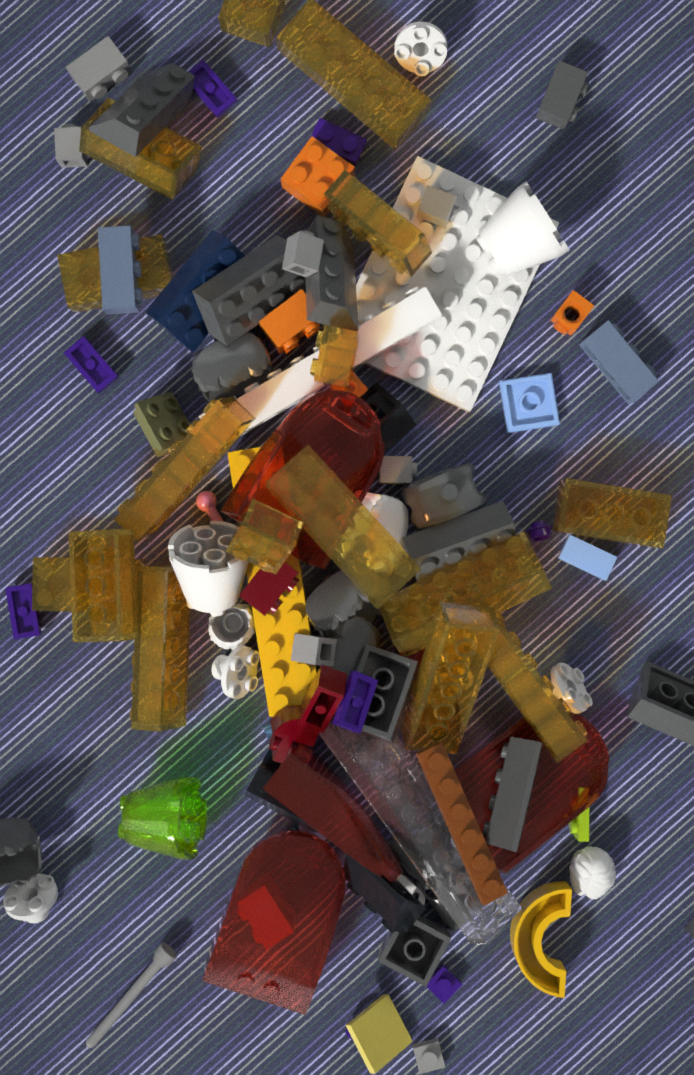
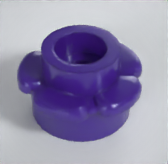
(539, 531)

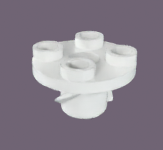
(420, 48)
(237, 671)
(570, 686)
(31, 899)

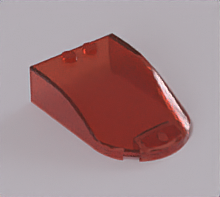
(340, 432)
(554, 793)
(328, 805)
(279, 921)

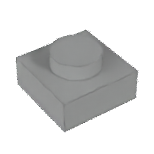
(428, 1056)

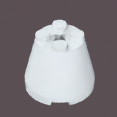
(520, 234)
(204, 569)

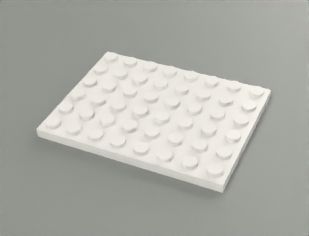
(474, 299)

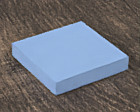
(529, 403)

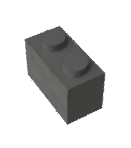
(561, 95)

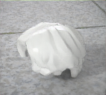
(233, 627)
(592, 872)

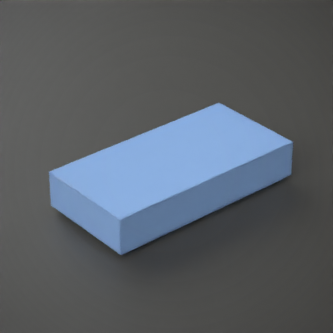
(587, 557)

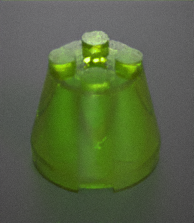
(165, 818)

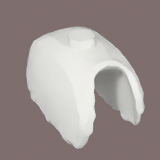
(390, 513)

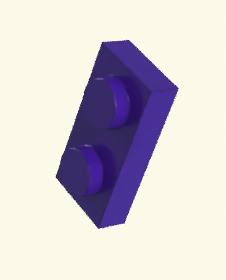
(212, 90)
(339, 140)
(91, 365)
(23, 620)
(356, 702)

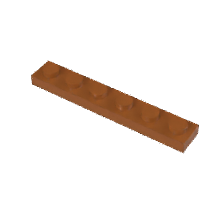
(461, 823)

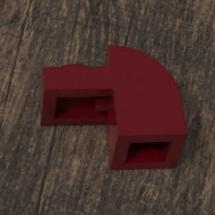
(286, 730)

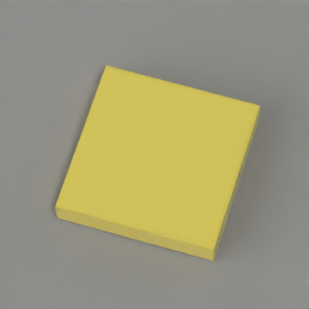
(379, 1033)

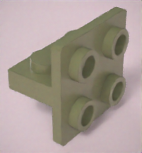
(161, 421)

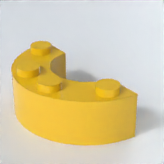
(526, 933)

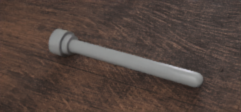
(163, 957)

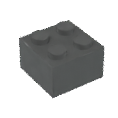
(417, 951)

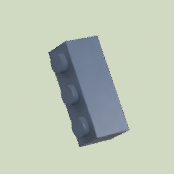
(119, 269)
(619, 362)

